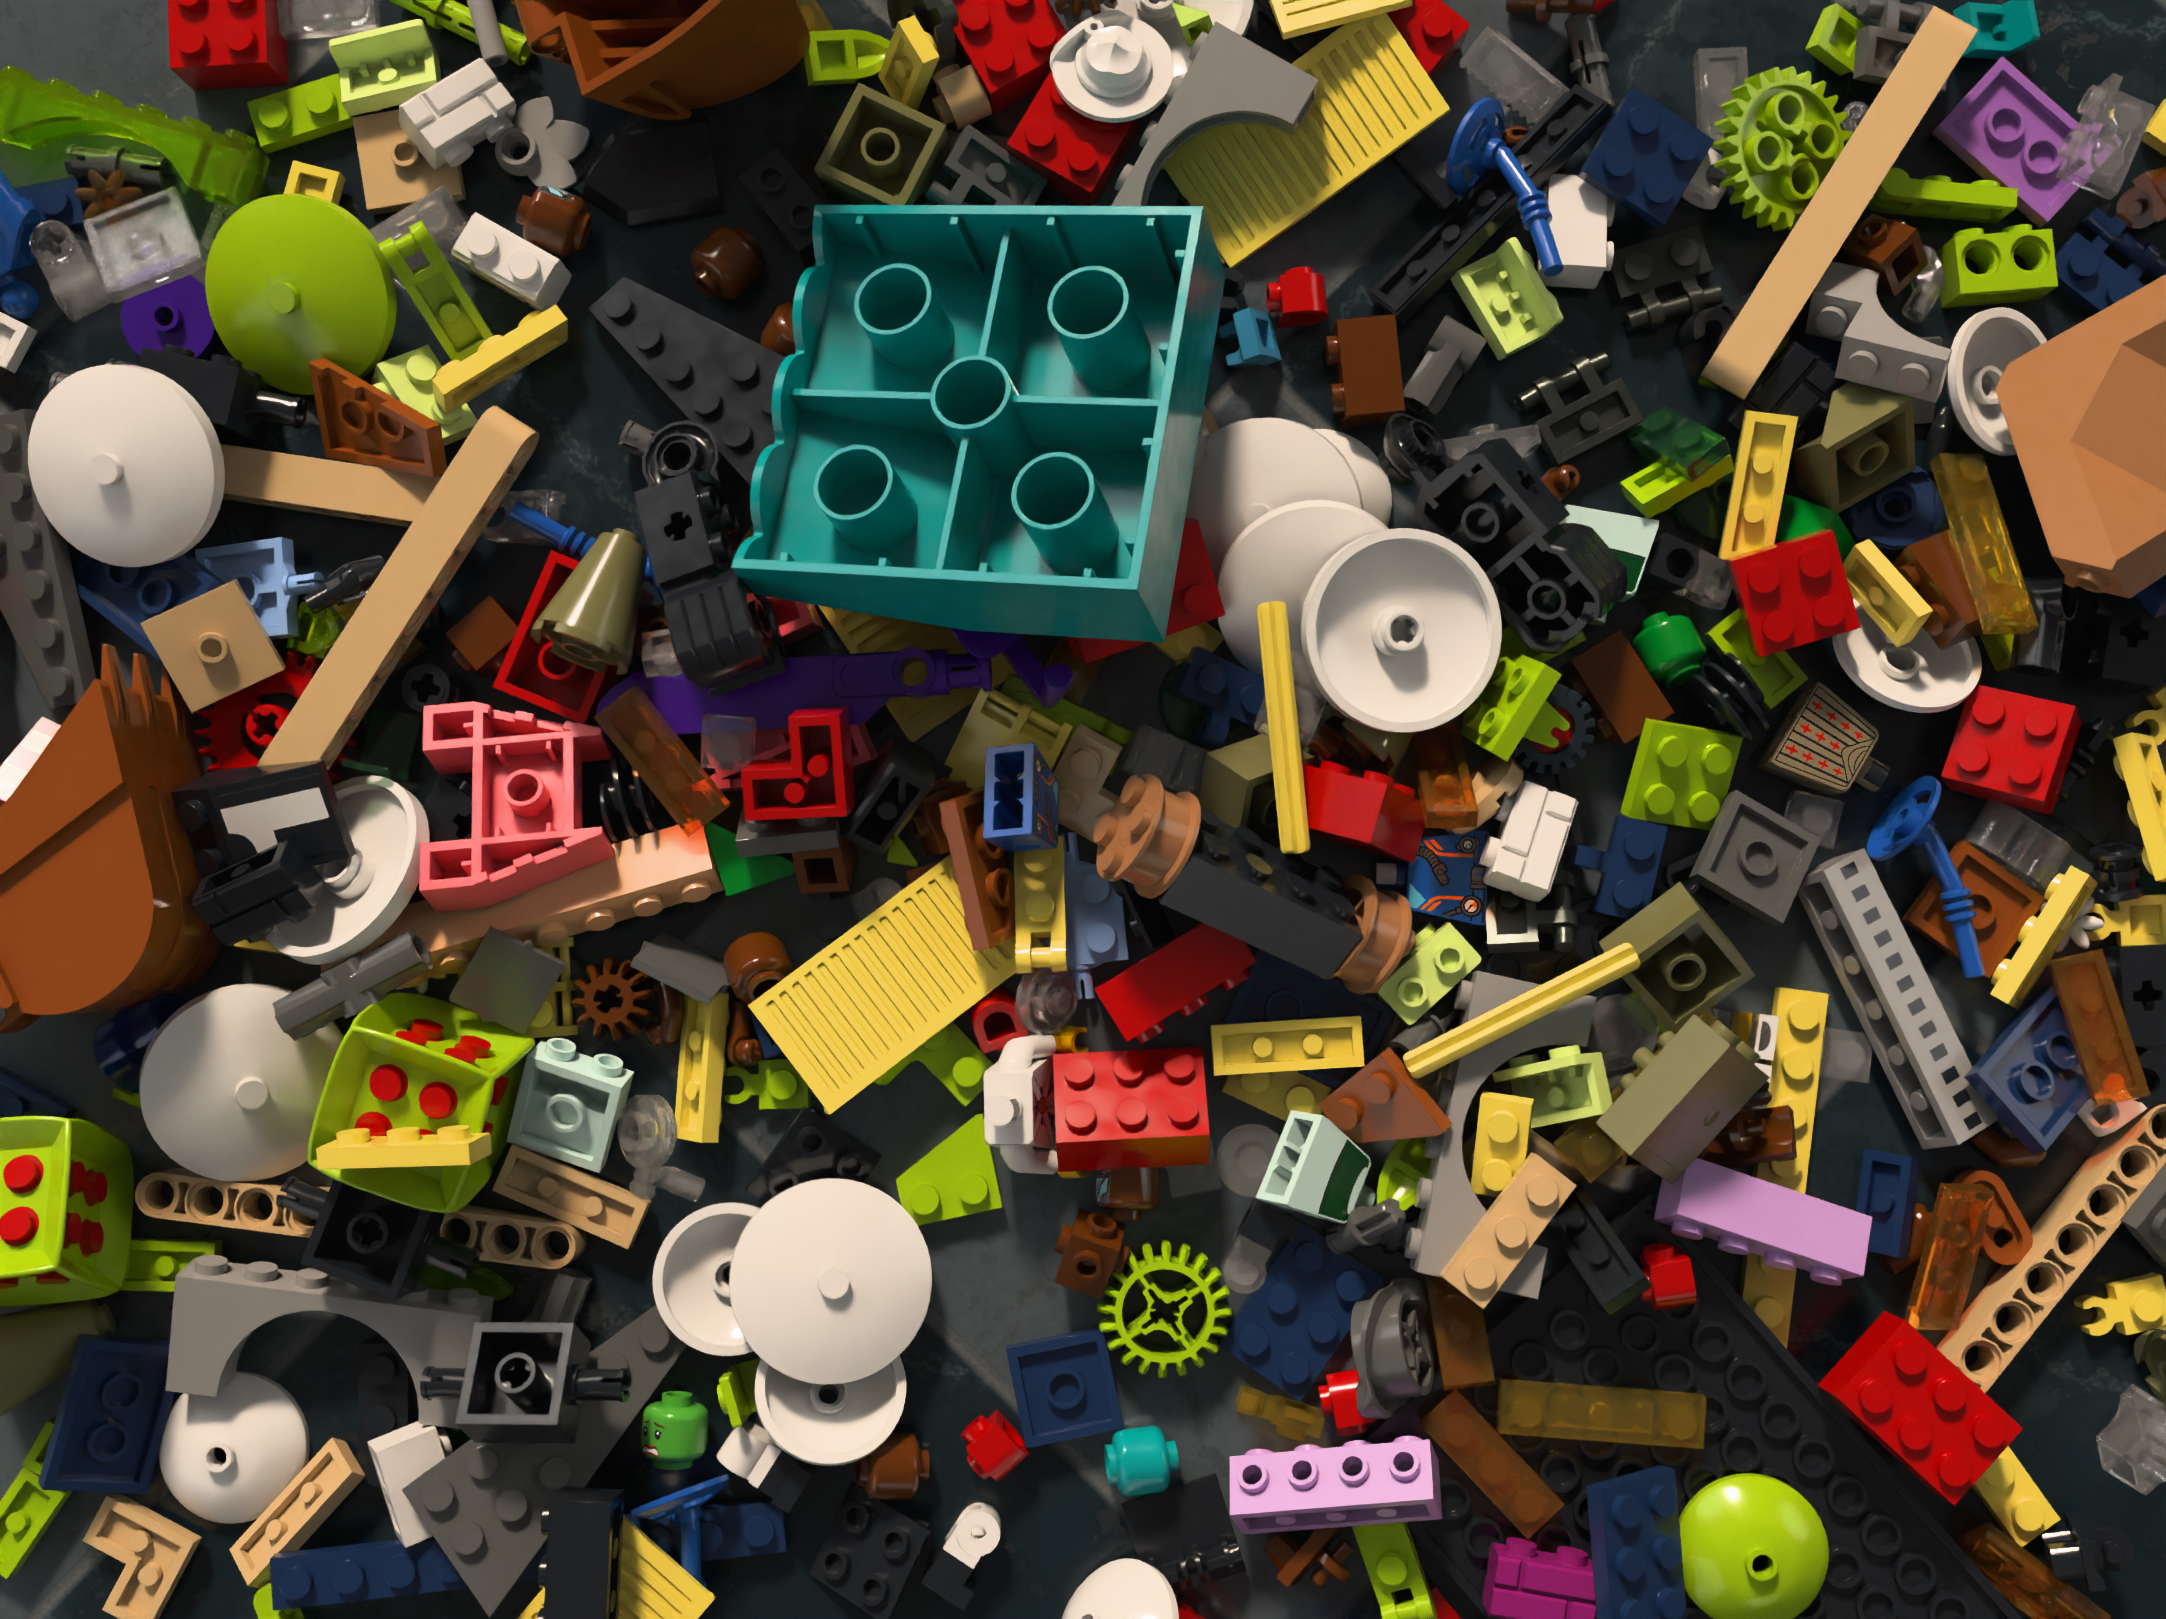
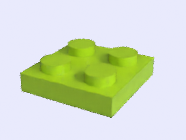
(1680, 774)

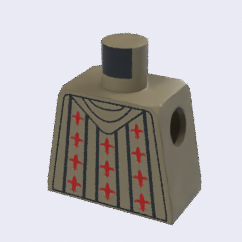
(1824, 745)

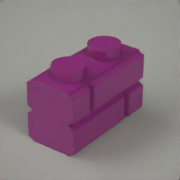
(1538, 1583)

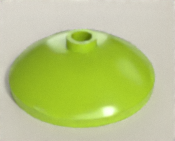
(1734, 1524)

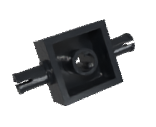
(229, 395)
(348, 1244)
(524, 1383)

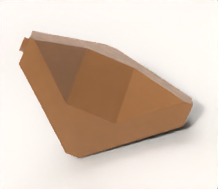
(2094, 442)

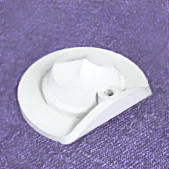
(1112, 67)

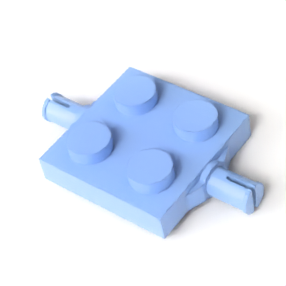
(267, 578)
(1094, 919)

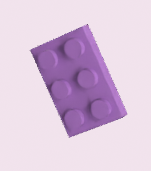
(2014, 137)

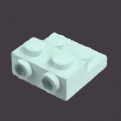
(569, 1103)

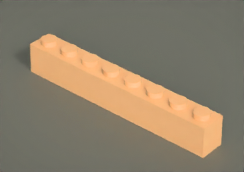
(637, 881)

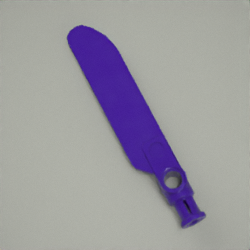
(853, 679)

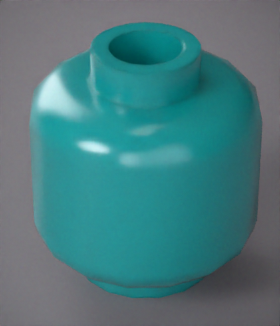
(1140, 1460)

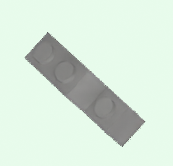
(1873, 345)

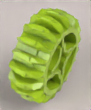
(1183, 1294)

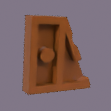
(1384, 1104)

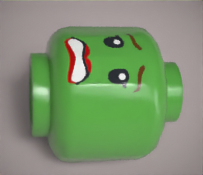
(674, 1431)

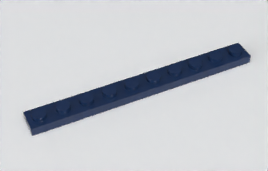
(392, 1570)

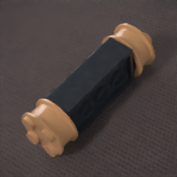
(1252, 888)

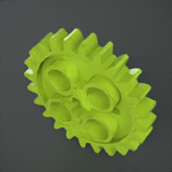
(1778, 144)

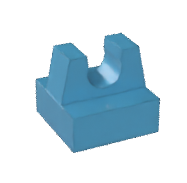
(1255, 338)

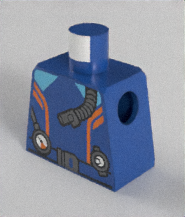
(1021, 809)
(1443, 879)

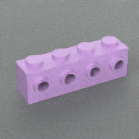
(1766, 1221)
(1335, 1486)

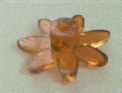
(98, 195)

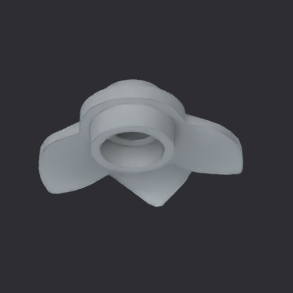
(549, 143)

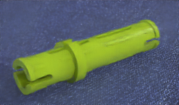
(457, 18)

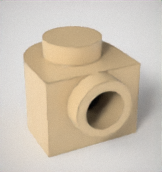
(960, 96)

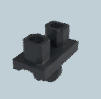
(2079, 1551)

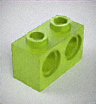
(1998, 275)

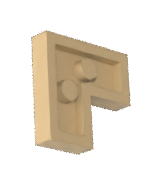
(1081, 781)
(150, 1547)

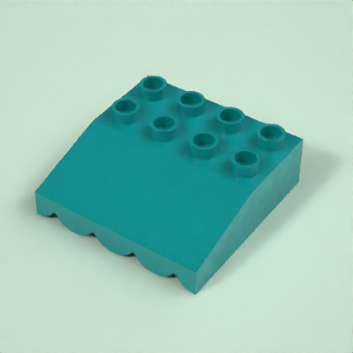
(990, 417)

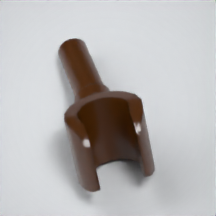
(1327, 743)

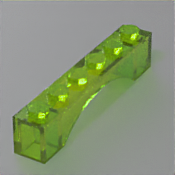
(209, 162)

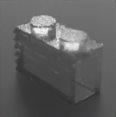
(1512, 76)
(441, 216)

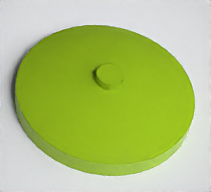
(299, 285)

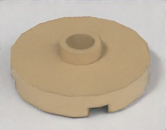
(1489, 783)

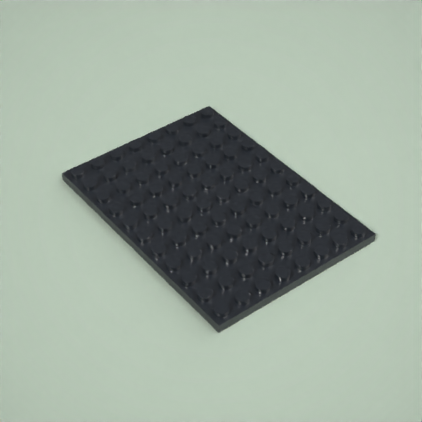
(1759, 1419)

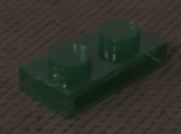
(1678, 443)

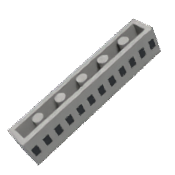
(1894, 1000)

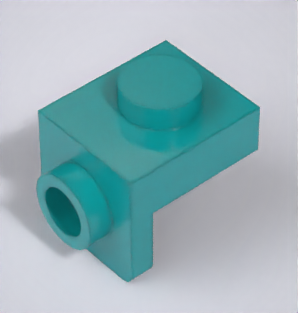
(2000, 27)

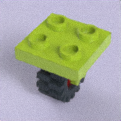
(1529, 716)

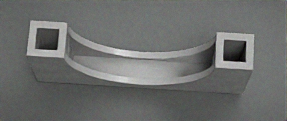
(1224, 85)
(1446, 1196)
(225, 1301)

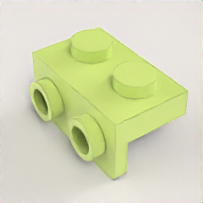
(385, 66)
(1508, 299)
(410, 381)
(1428, 971)
(1562, 1088)

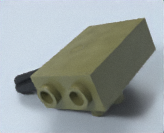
(1684, 1096)

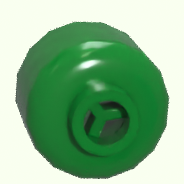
(1670, 648)

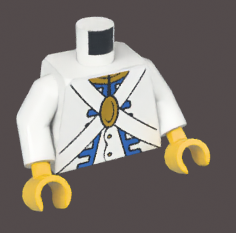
(1022, 1105)

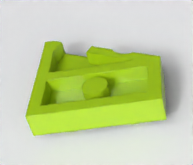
(952, 1178)

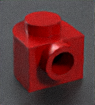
(1297, 298)
(996, 1020)
(1670, 1276)
(1339, 1400)
(993, 1446)

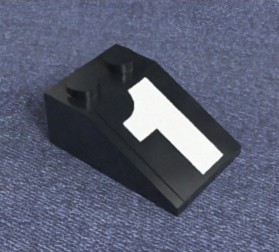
(256, 807)

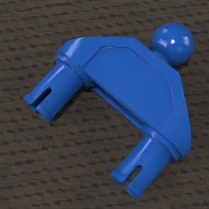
(17, 222)

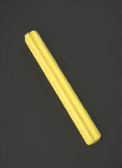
(1283, 727)
(1521, 1010)

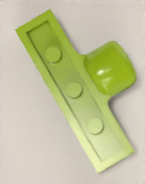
(951, 1060)

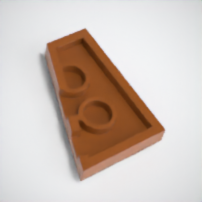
(372, 426)
(979, 872)

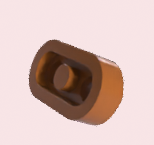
(2003, 1215)

